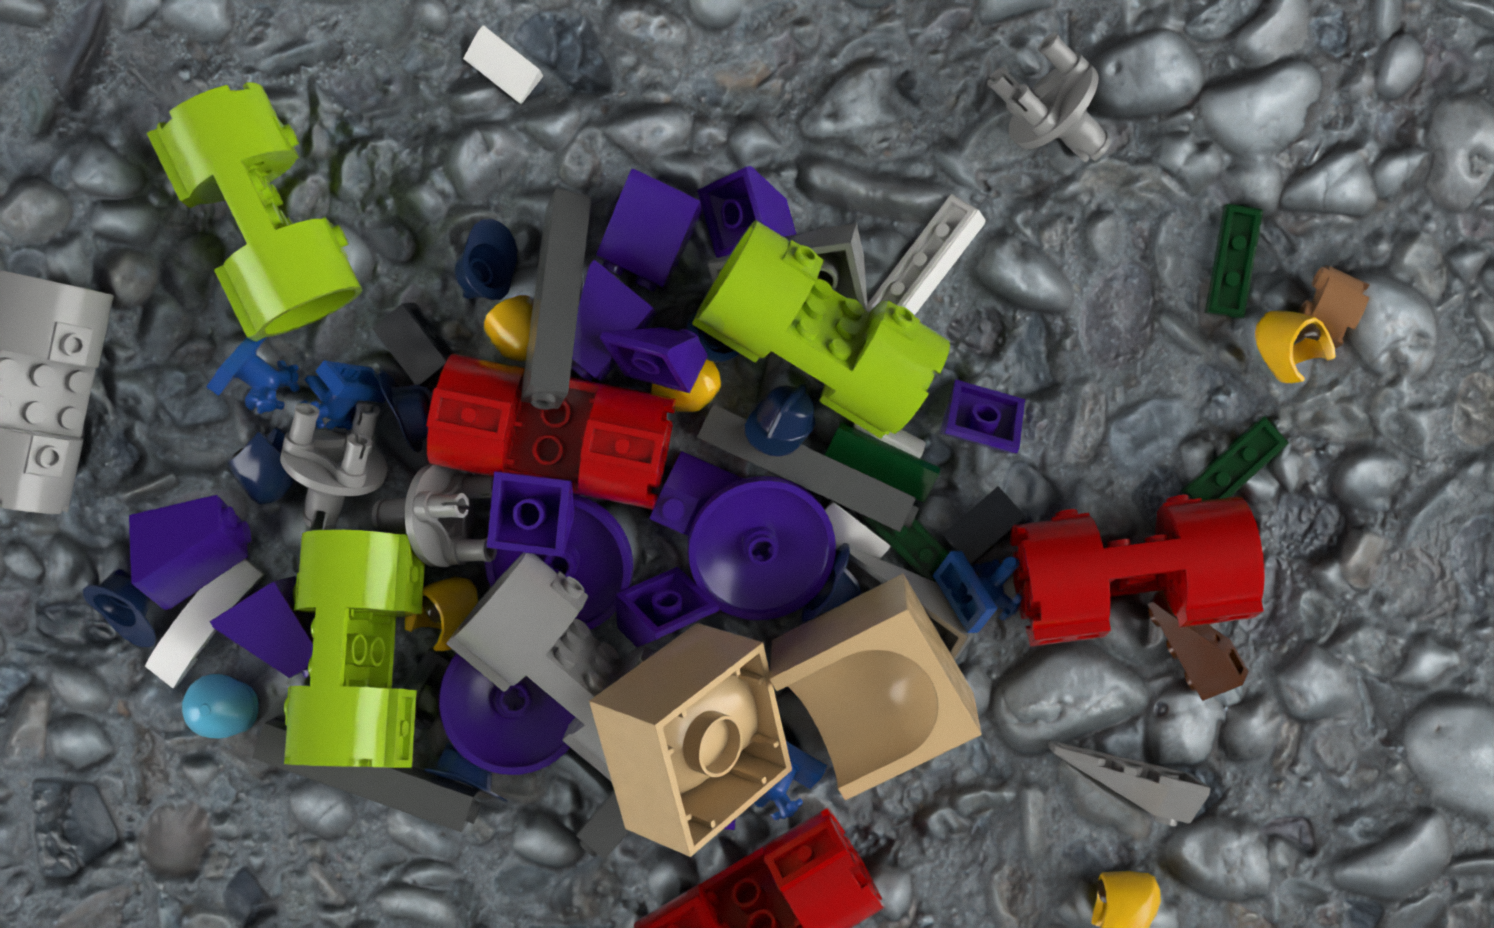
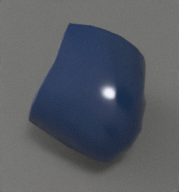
(260, 469)

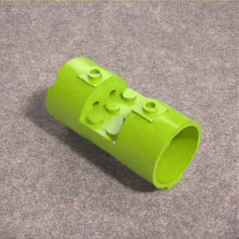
(229, 151)
(869, 361)
(356, 590)

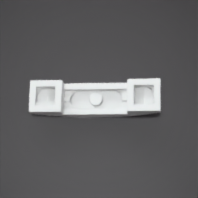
(192, 629)

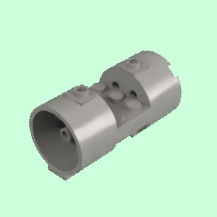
(47, 369)
(531, 631)

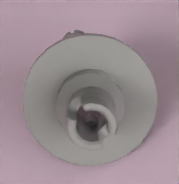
(1055, 103)
(332, 461)
(438, 516)

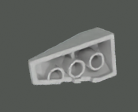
(842, 258)
(873, 572)
(1157, 789)

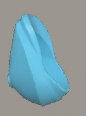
(219, 706)

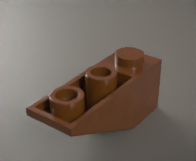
(1205, 653)

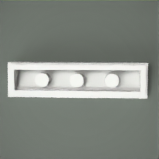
(930, 256)

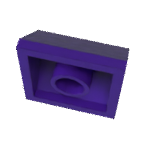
(984, 417)
(530, 514)

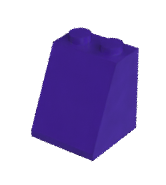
(648, 231)
(604, 306)
(184, 548)
(271, 628)

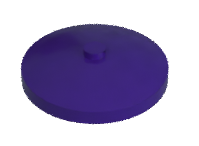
(761, 547)
(594, 556)
(499, 729)

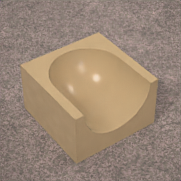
(877, 685)
(692, 737)

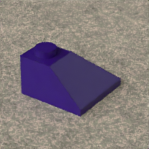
(738, 201)
(657, 355)
(687, 490)
(661, 606)

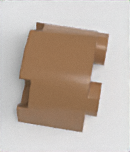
(1337, 302)

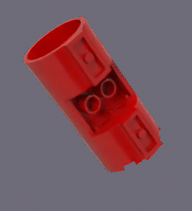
(599, 438)
(1201, 556)
(791, 882)

